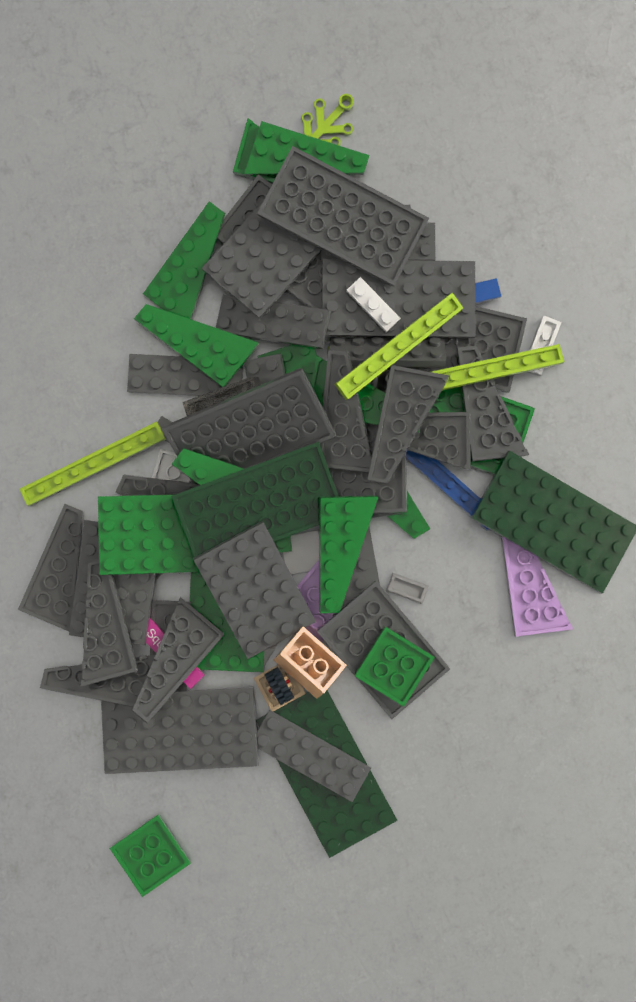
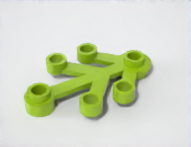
(325, 127)

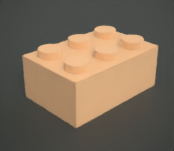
(310, 662)

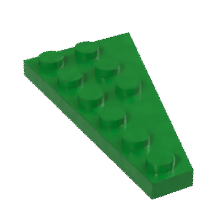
(341, 537)

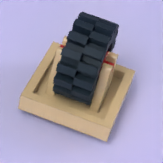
(278, 687)

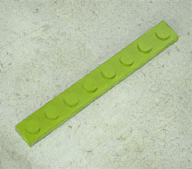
(398, 346)
(502, 366)
(92, 463)

